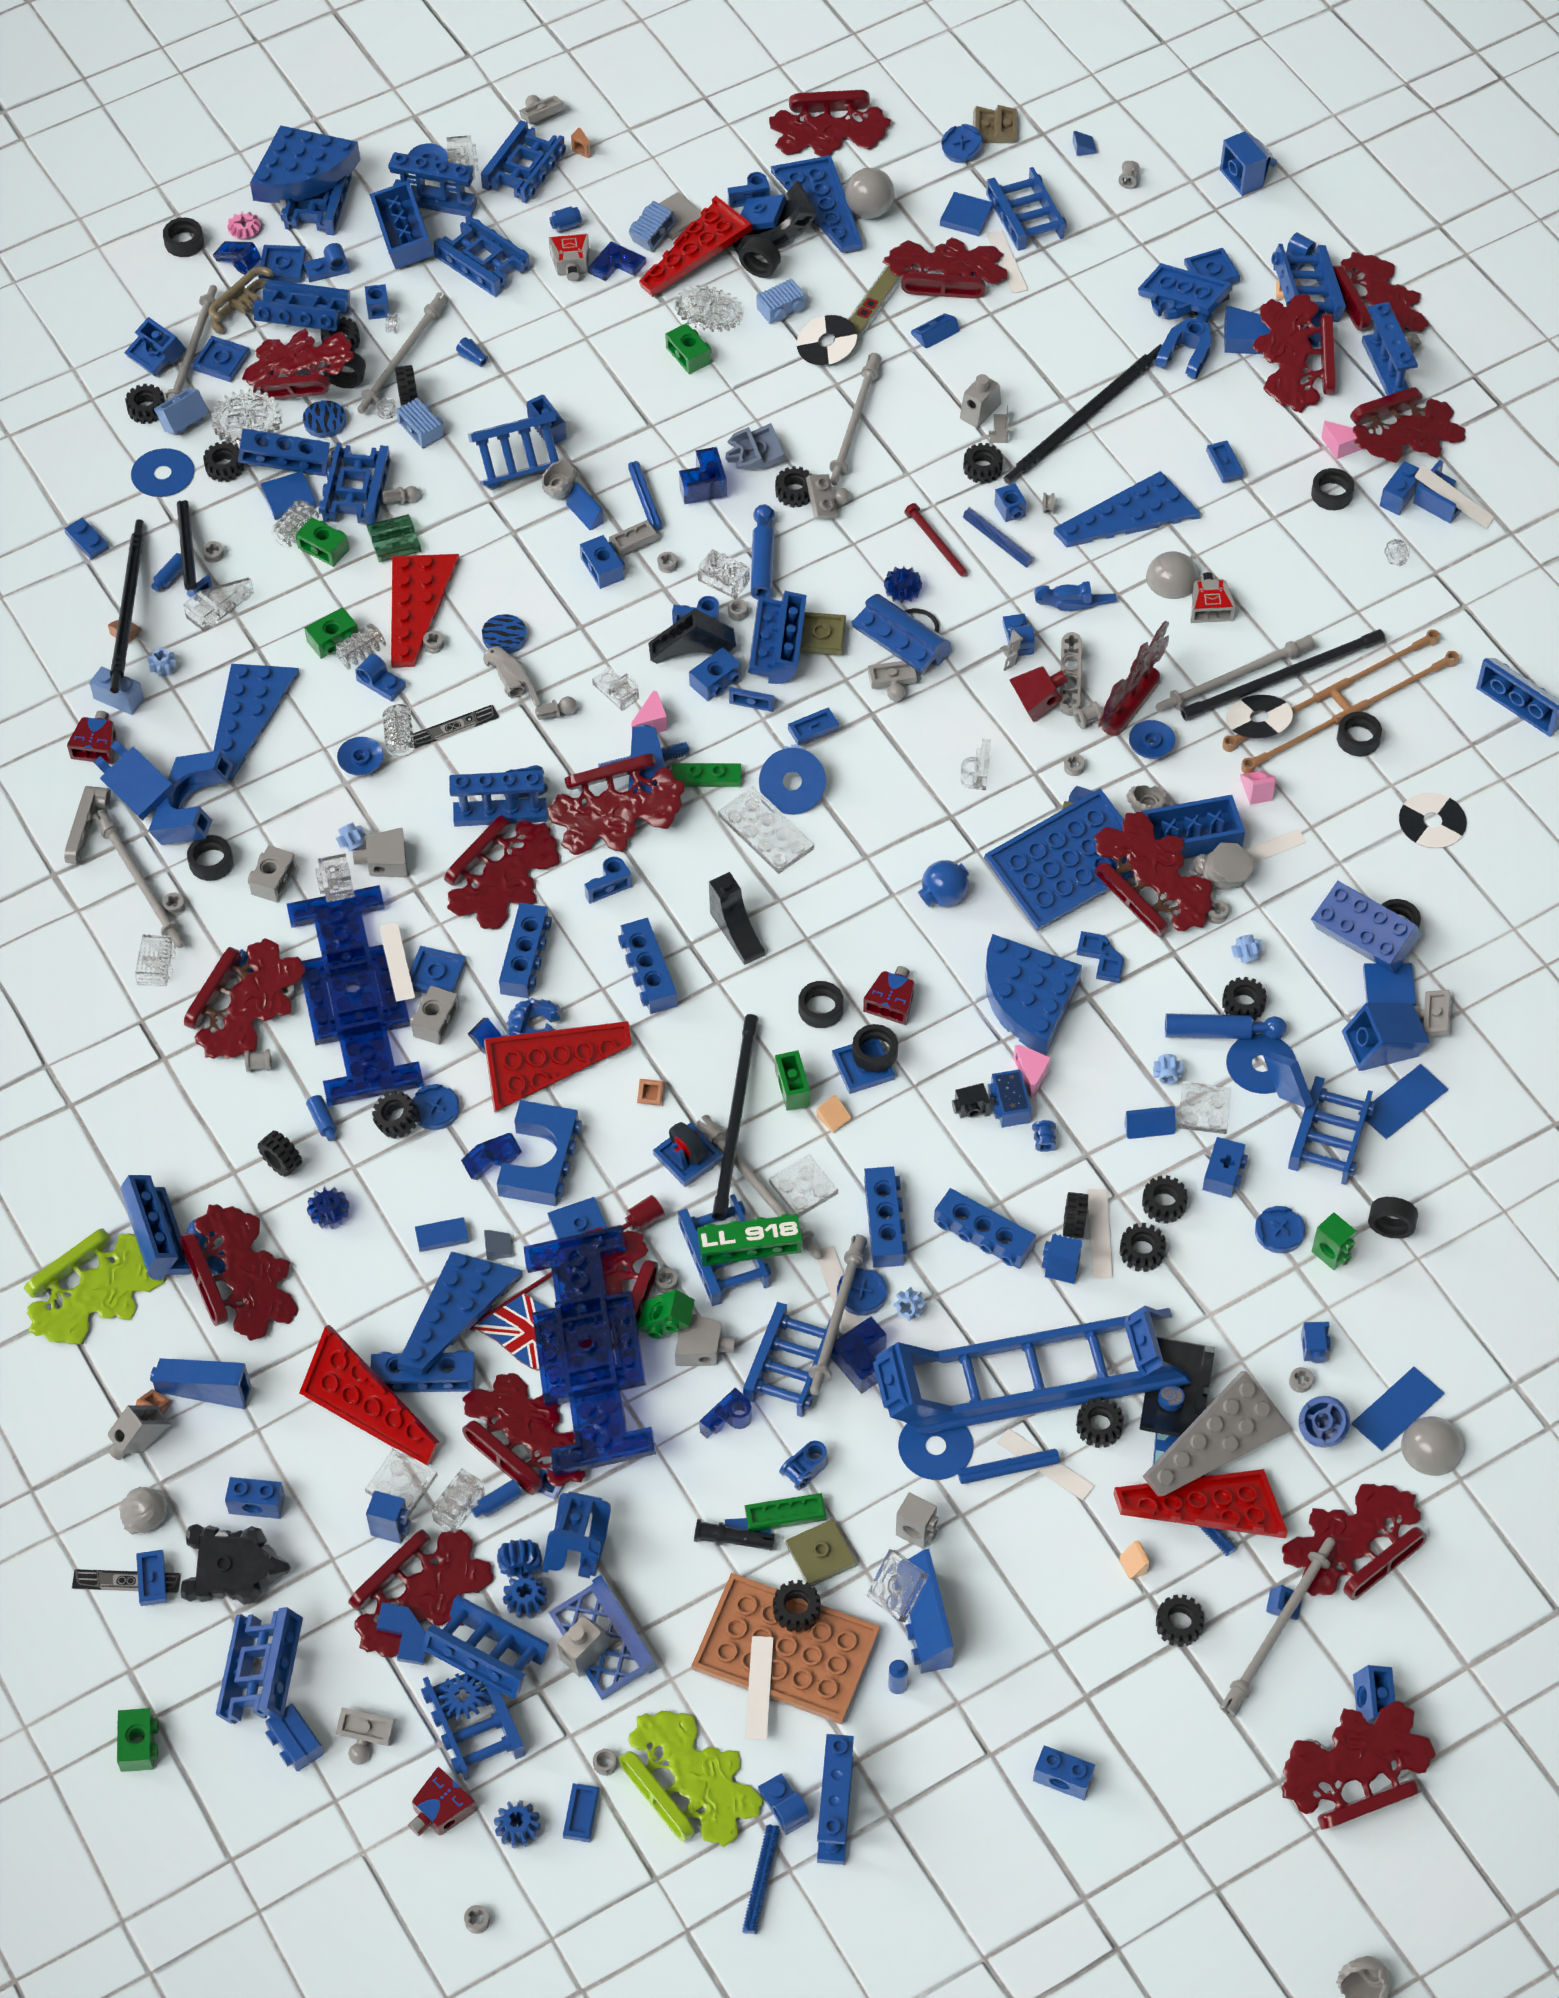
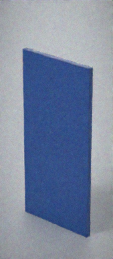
(1405, 1101)
(1397, 1408)

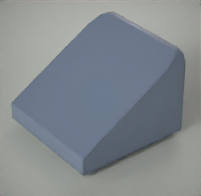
(497, 1244)

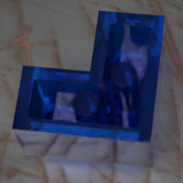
(704, 481)
(856, 1352)

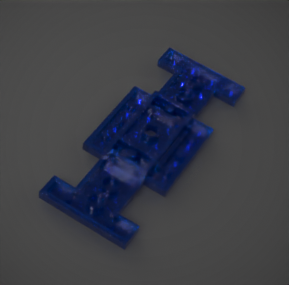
(358, 1017)
(589, 1375)

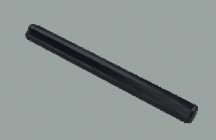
(186, 545)

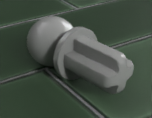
(410, 494)
(566, 705)

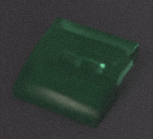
(393, 538)

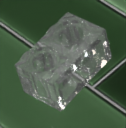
(723, 573)
(457, 1500)

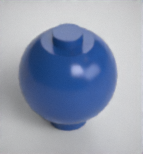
(944, 884)

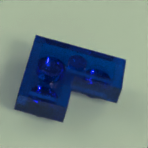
(616, 257)

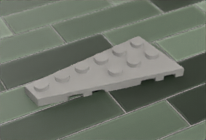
(1225, 1430)

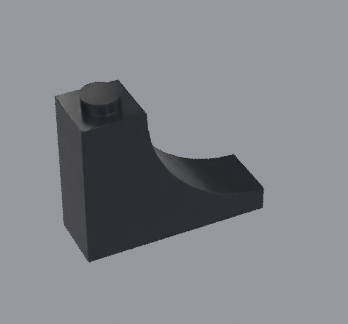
(692, 634)
(731, 917)

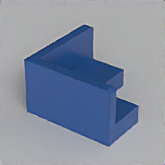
(1432, 501)

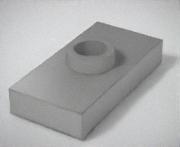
(633, 538)

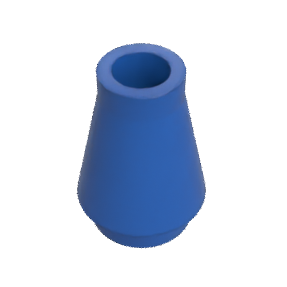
(469, 350)

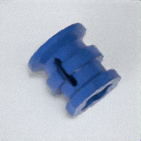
(1044, 1135)

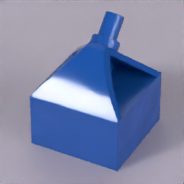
(1245, 162)

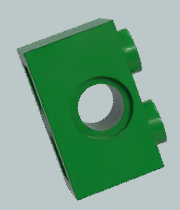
(688, 348)
(322, 541)
(329, 631)
(792, 1080)
(1334, 1241)
(666, 1314)
(130, 1725)

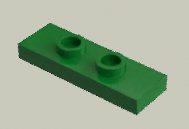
(708, 774)
(785, 1512)

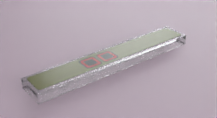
(874, 301)

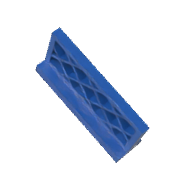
(625, 1632)

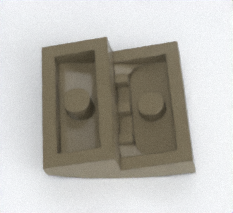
(996, 124)

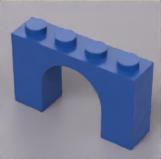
(188, 774)
(544, 1182)

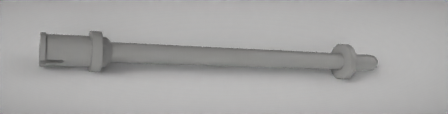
(205, 301)
(431, 311)
(869, 373)
(1291, 650)
(110, 831)
(717, 1138)
(853, 1258)
(1240, 1688)

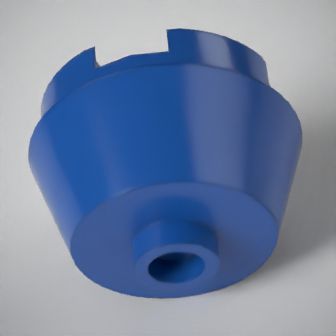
(1324, 1421)

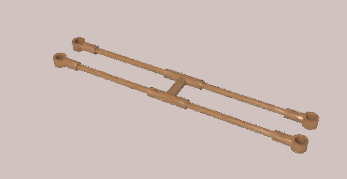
(1333, 691)

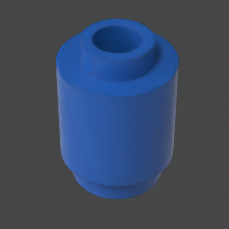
(565, 218)

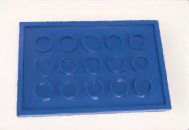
(1054, 862)

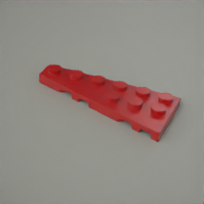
(699, 242)
(416, 596)
(535, 1060)

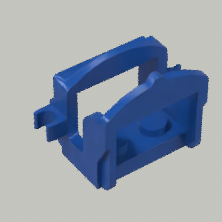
(569, 1533)

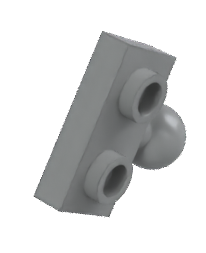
(537, 109)
(823, 497)
(892, 676)
(1436, 1013)
(364, 1728)

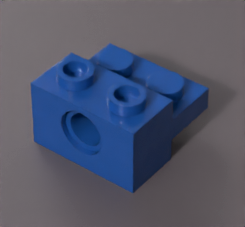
(154, 347)

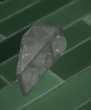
(214, 603)

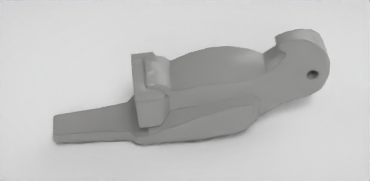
(511, 673)

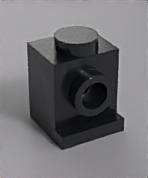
(971, 1101)

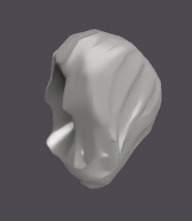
(559, 479)
(1147, 798)
(143, 1510)
(1364, 1979)

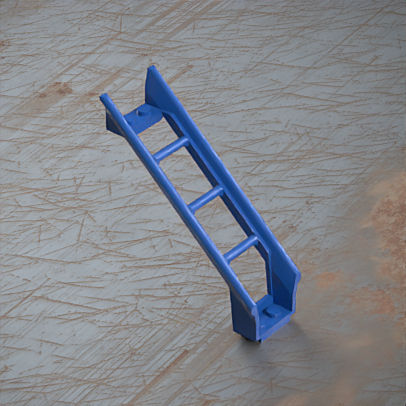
(903, 1399)

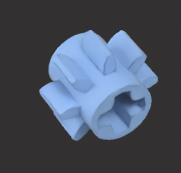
(161, 662)
(350, 836)
(1247, 948)
(1167, 1069)
(914, 1298)

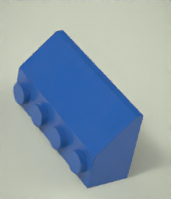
(1519, 695)
(928, 1622)

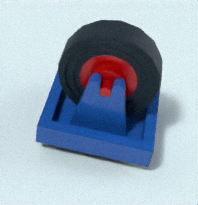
(687, 1153)

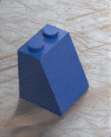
(1384, 1034)

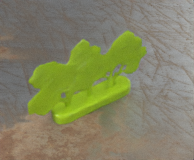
(100, 1289)
(698, 1775)

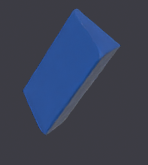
(936, 330)
(585, 507)
(752, 699)
(1150, 1122)

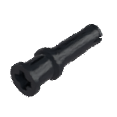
(721, 1534)

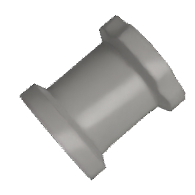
(1129, 174)
(1087, 714)
(258, 1060)

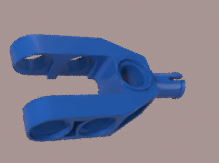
(1193, 334)

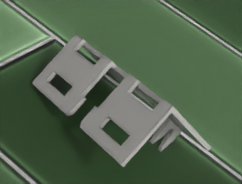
(999, 426)
(1011, 652)

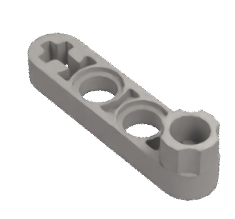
(1075, 673)
(91, 800)

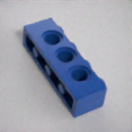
(283, 452)
(528, 918)
(640, 934)
(978, 1217)
(885, 1252)
(434, 1379)

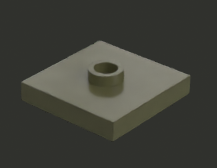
(823, 633)
(820, 1553)

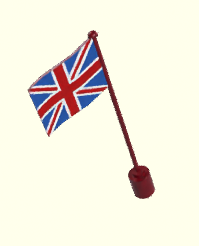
(513, 1321)

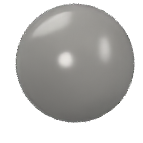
(870, 193)
(1172, 575)
(1432, 1446)

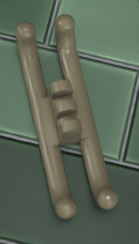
(238, 297)

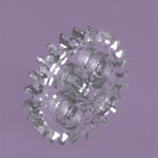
(709, 308)
(247, 412)

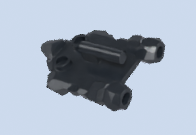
(231, 1564)

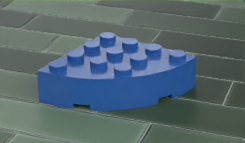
(302, 165)
(1029, 990)

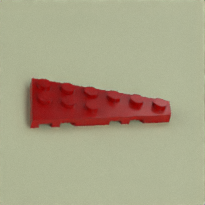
(354, 1392)
(1216, 1501)

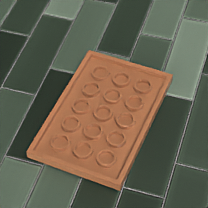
(809, 1668)

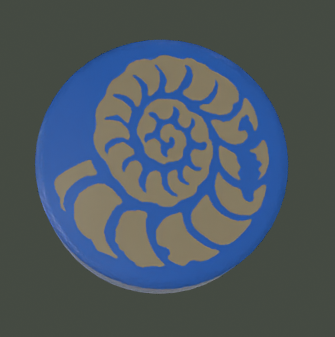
(1171, 1398)

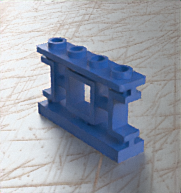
(510, 153)
(434, 197)
(331, 203)
(474, 268)
(301, 305)
(371, 488)
(275, 1671)

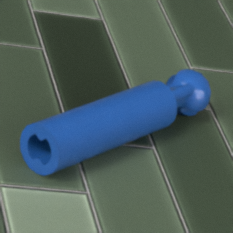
(762, 553)
(1221, 1026)

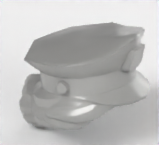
(1225, 866)

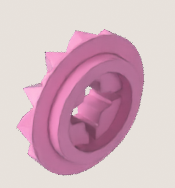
(251, 228)

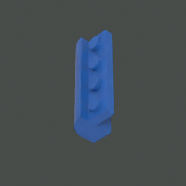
(901, 634)
(777, 637)
(154, 1227)

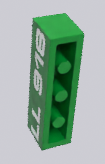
(749, 1239)

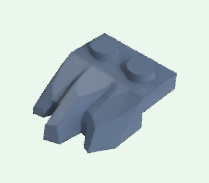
(755, 449)

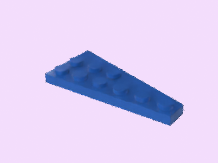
(827, 196)
(1130, 511)
(248, 706)
(455, 1304)

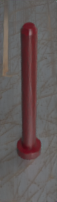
(912, 511)

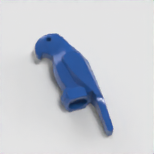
(1071, 597)

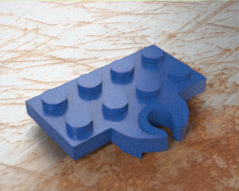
(1182, 292)

